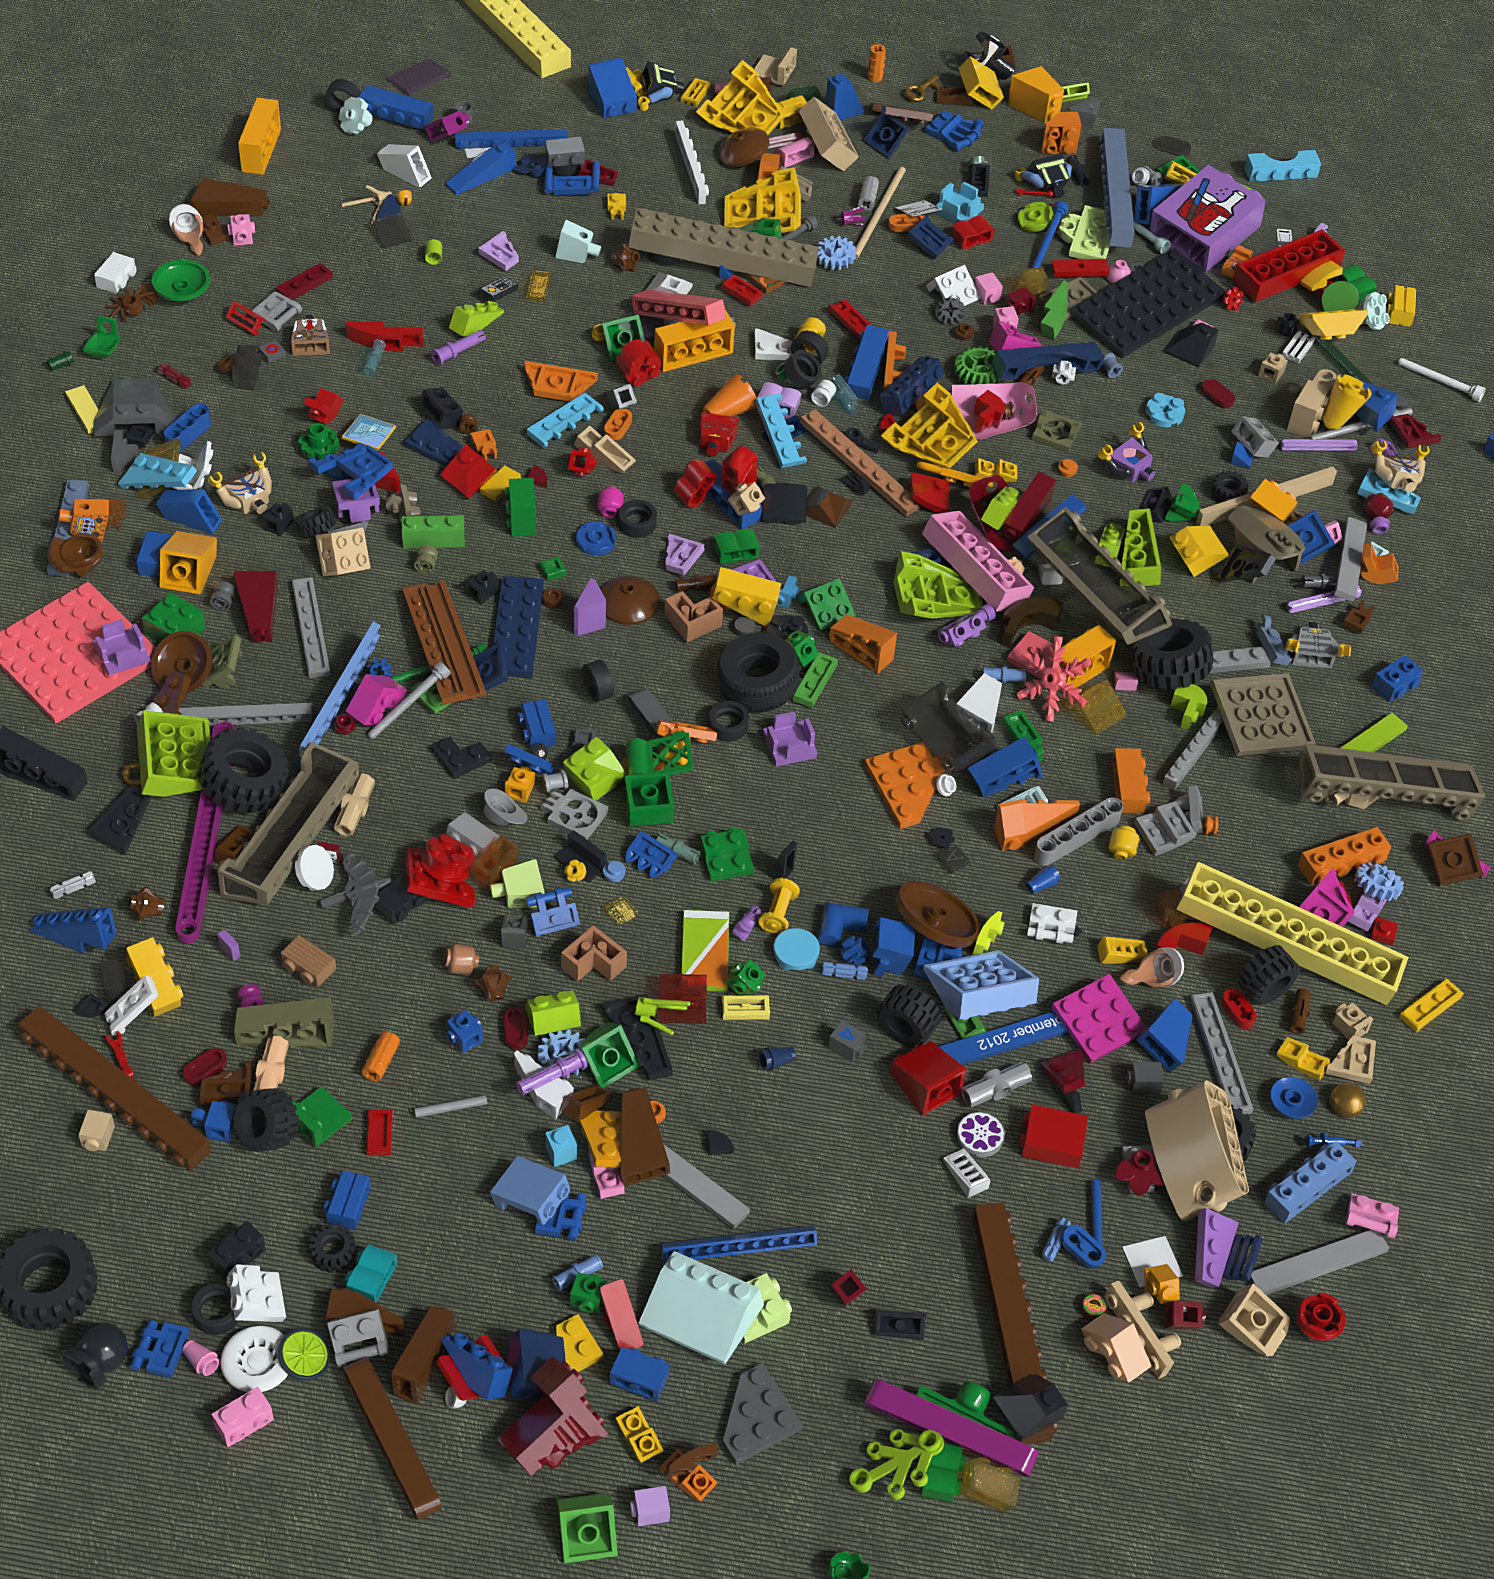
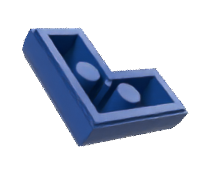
(840, 917)

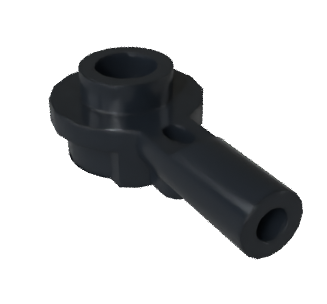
(858, 439)

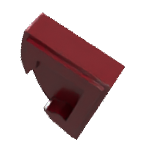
(539, 476)

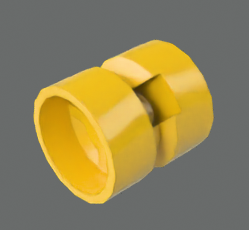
(812, 324)

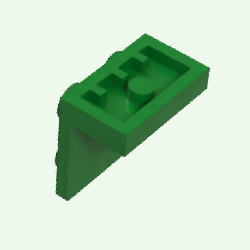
(827, 603)
(320, 1116)

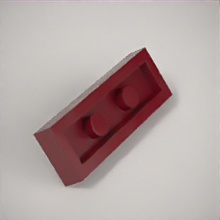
(305, 281)

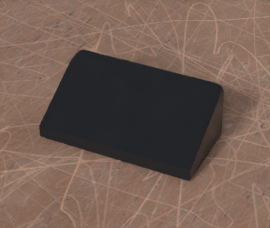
(1158, 502)
(899, 1324)

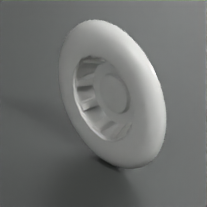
(257, 1362)

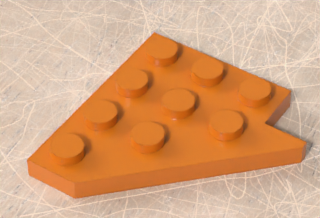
(906, 781)

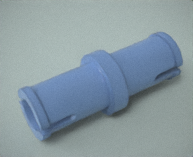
(1004, 674)
(568, 1277)

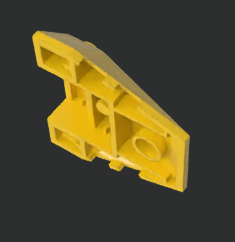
(742, 103)
(769, 198)
(935, 431)

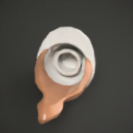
(187, 226)
(1157, 969)

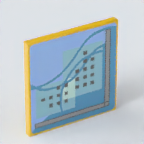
(369, 431)

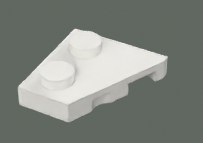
(771, 346)

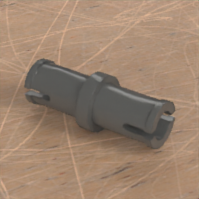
(1320, 582)

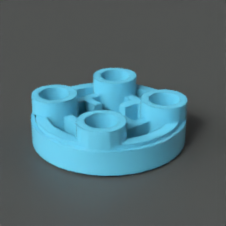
(796, 949)

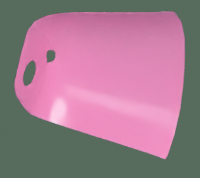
(966, 396)

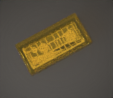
(538, 286)

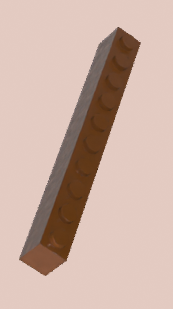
(114, 1089)
(1008, 1300)

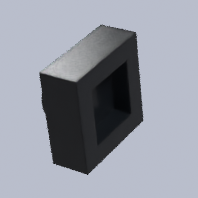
(139, 435)

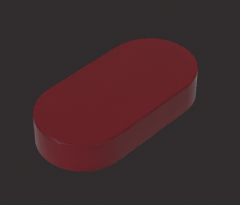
(1218, 393)
(515, 1028)
(204, 1066)

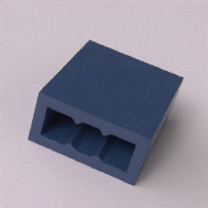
(526, 1354)

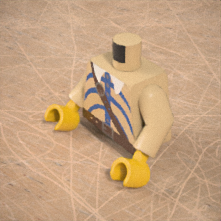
(1399, 471)
(245, 491)

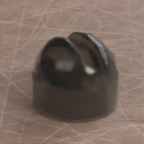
(539, 750)

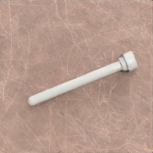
(1474, 392)

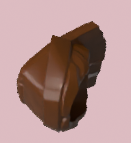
(75, 554)

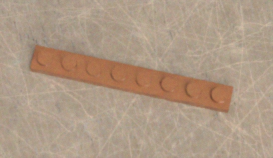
(860, 462)

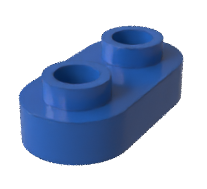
(1084, 1245)

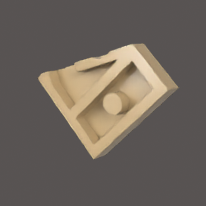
(1354, 1060)

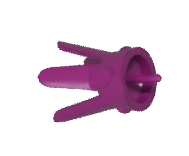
(849, 218)

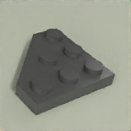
(758, 1416)

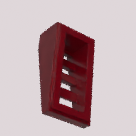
(586, 170)

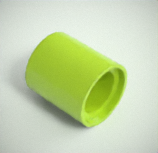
(433, 252)

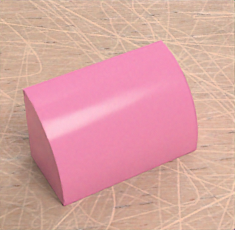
(795, 151)

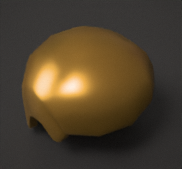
(1347, 1100)

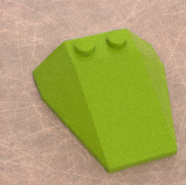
(932, 589)

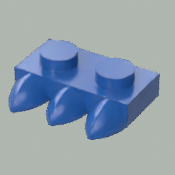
(650, 853)

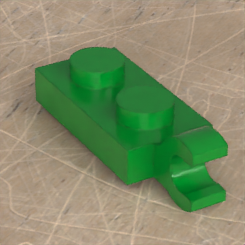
(1020, 727)

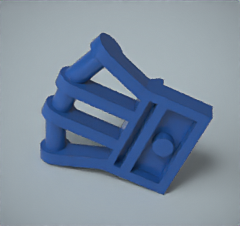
(950, 127)

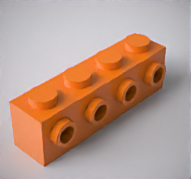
(1344, 855)

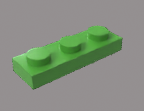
(815, 680)

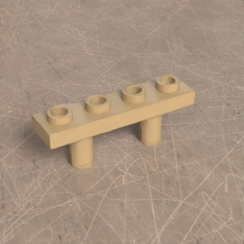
(1129, 1310)

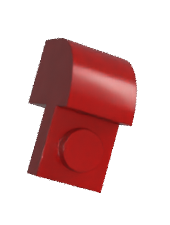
(324, 407)
(989, 410)

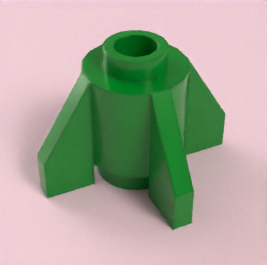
(1185, 505)

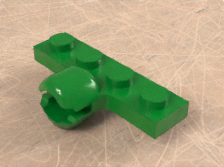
(969, 1403)

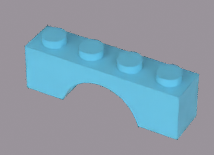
(1263, 168)

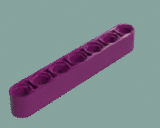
(952, 1427)

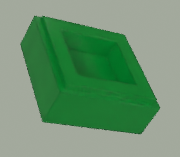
(552, 568)

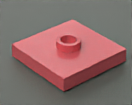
(1031, 644)

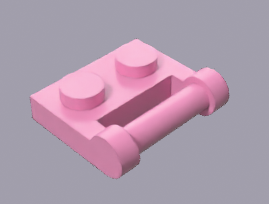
(1372, 1215)

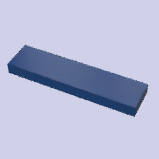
(1023, 544)

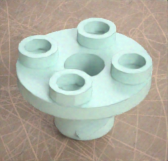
(1377, 310)

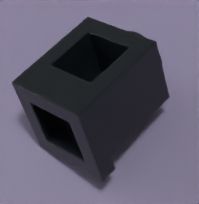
(280, 515)
(482, 586)

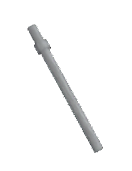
(1354, 427)

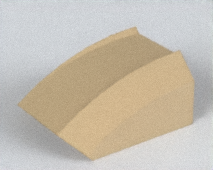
(1255, 1320)

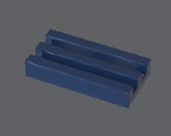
(1239, 1256)

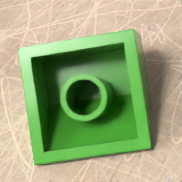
(587, 1527)

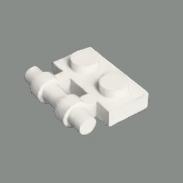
(1054, 919)

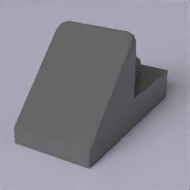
(1087, 111)
(122, 452)
(514, 931)

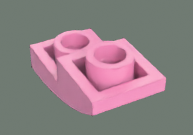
(607, 1180)

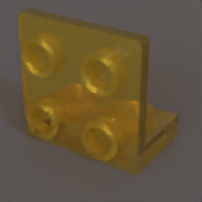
(1102, 706)

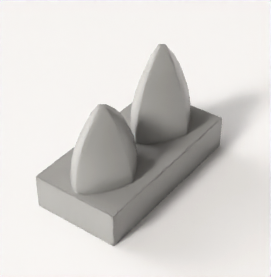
(1192, 802)

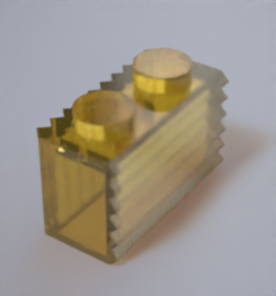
(990, 1484)

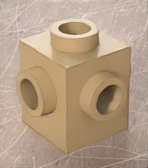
(746, 498)

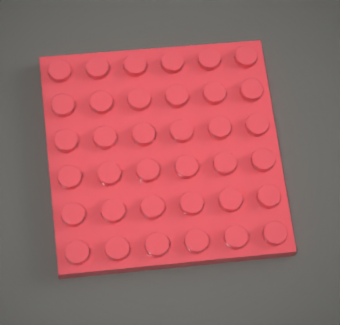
(55, 653)

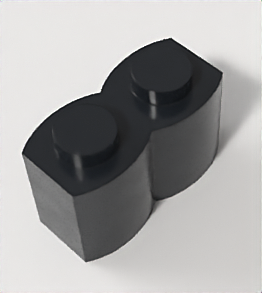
(396, 902)

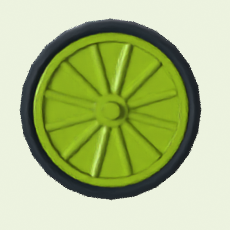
(304, 1354)

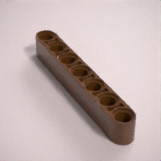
(392, 1438)

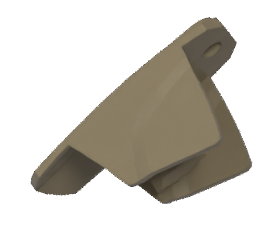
(1267, 534)

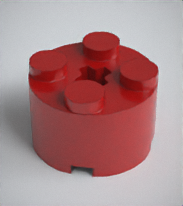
(638, 362)

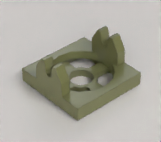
(1054, 440)
(229, 651)

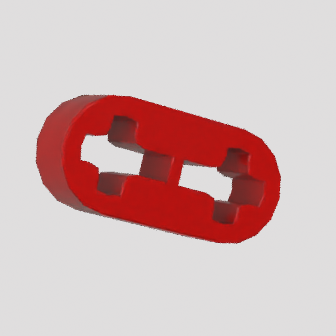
(1237, 1009)

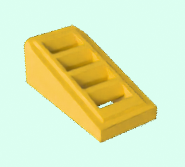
(1109, 954)

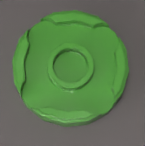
(1340, 296)

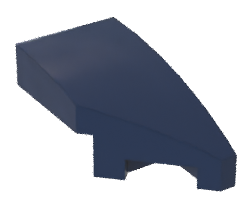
(389, 207)

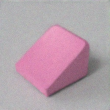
(1125, 681)

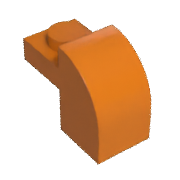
(1376, 568)

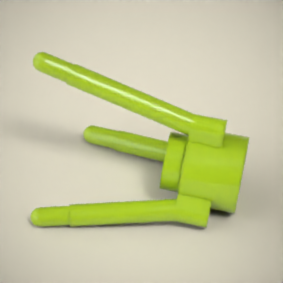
(647, 1007)

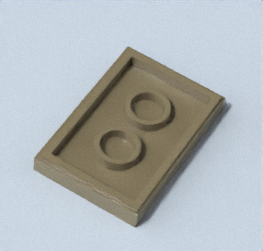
(1077, 292)

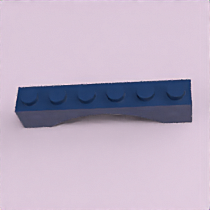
(1013, 362)

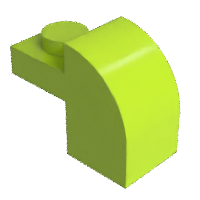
(1191, 701)

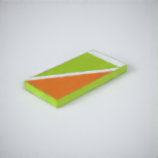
(706, 946)

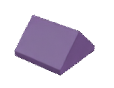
(590, 610)

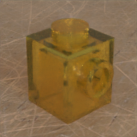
(1033, 279)

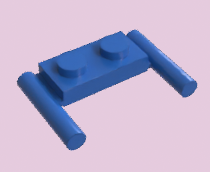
(572, 184)

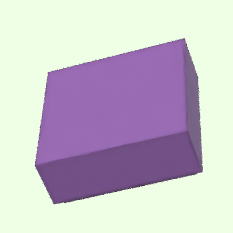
(229, 945)

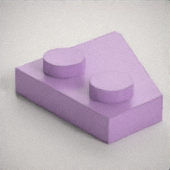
(682, 554)

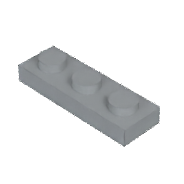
(1240, 659)

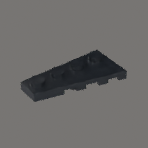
(643, 1037)

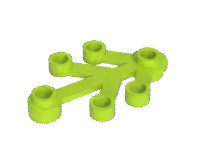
(899, 1460)

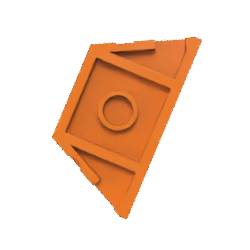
(557, 381)

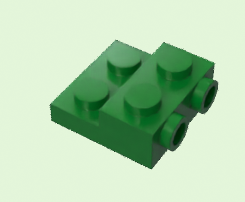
(726, 854)

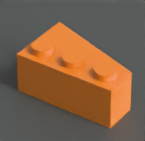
(864, 642)

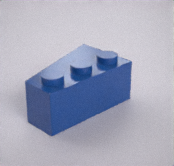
(1005, 767)

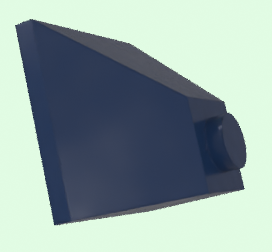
(886, 134)

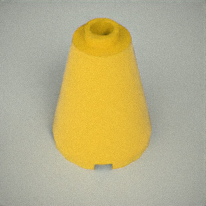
(1344, 401)

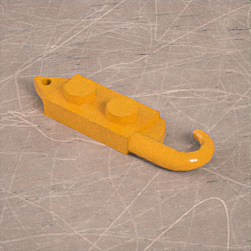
(950, 474)

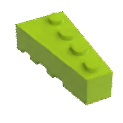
(1141, 549)

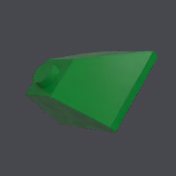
(620, 332)
(609, 1054)

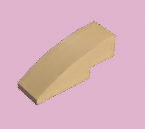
(605, 450)

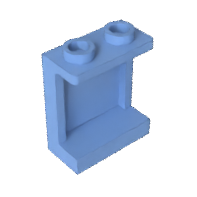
(531, 1189)

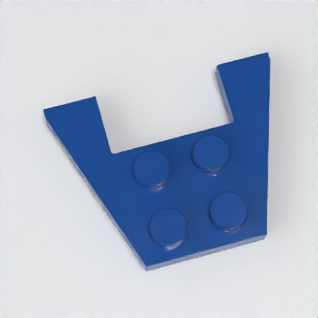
(361, 463)

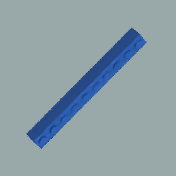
(512, 138)
(742, 1243)

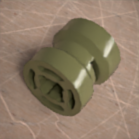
(426, 559)

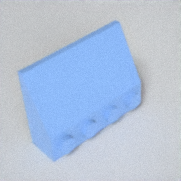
(982, 984)

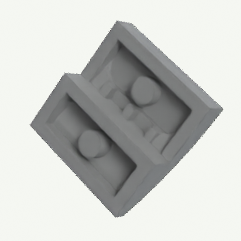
(1165, 828)

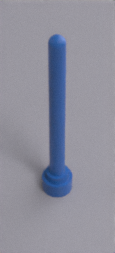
(1060, 210)

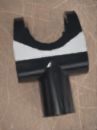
(992, 55)

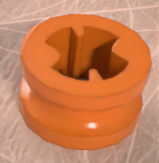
(1210, 825)

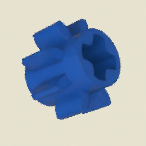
(385, 667)
(855, 950)

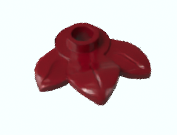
(1139, 1175)

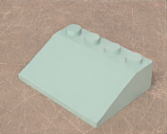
(701, 1307)

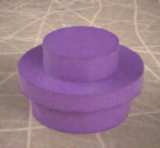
(1379, 525)

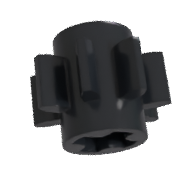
(1288, 324)

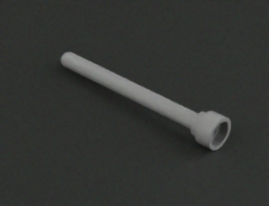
(439, 672)

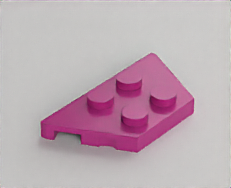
(1329, 901)

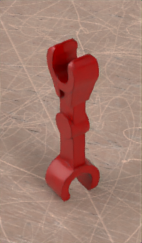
(116, 1046)

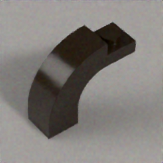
(1029, 611)

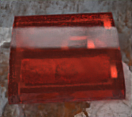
(684, 988)

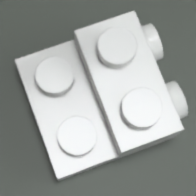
(255, 1294)

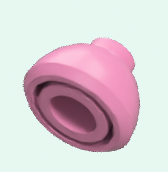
(1118, 271)

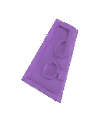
(1213, 1246)

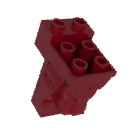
(555, 1423)

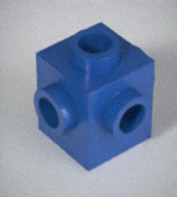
(464, 1031)

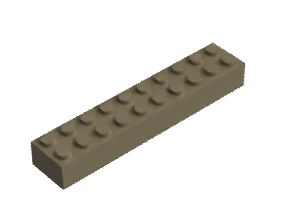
(723, 246)

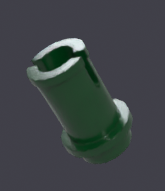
(60, 360)

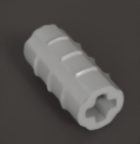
(868, 193)

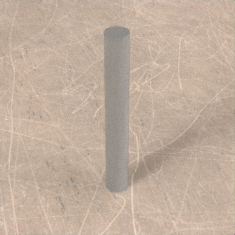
(450, 1106)

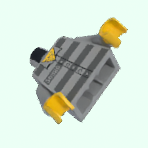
(1315, 647)

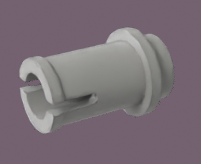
(1154, 177)

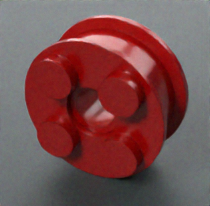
(447, 859)

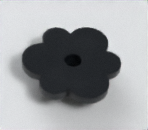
(942, 837)

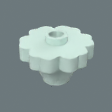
(354, 115)

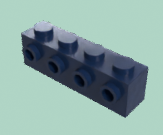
(911, 385)

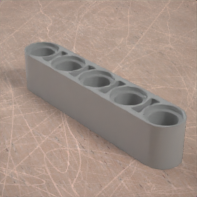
(1078, 831)

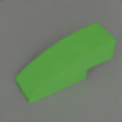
(1055, 312)

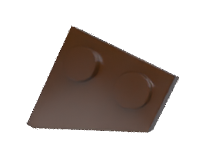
(173, 693)

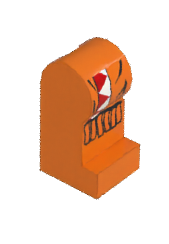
(1239, 255)

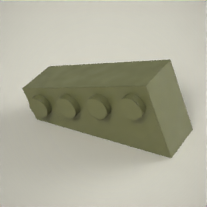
(298, 1022)

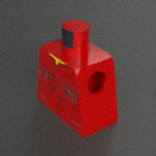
(717, 432)

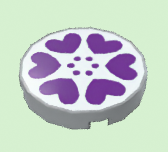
(980, 1134)

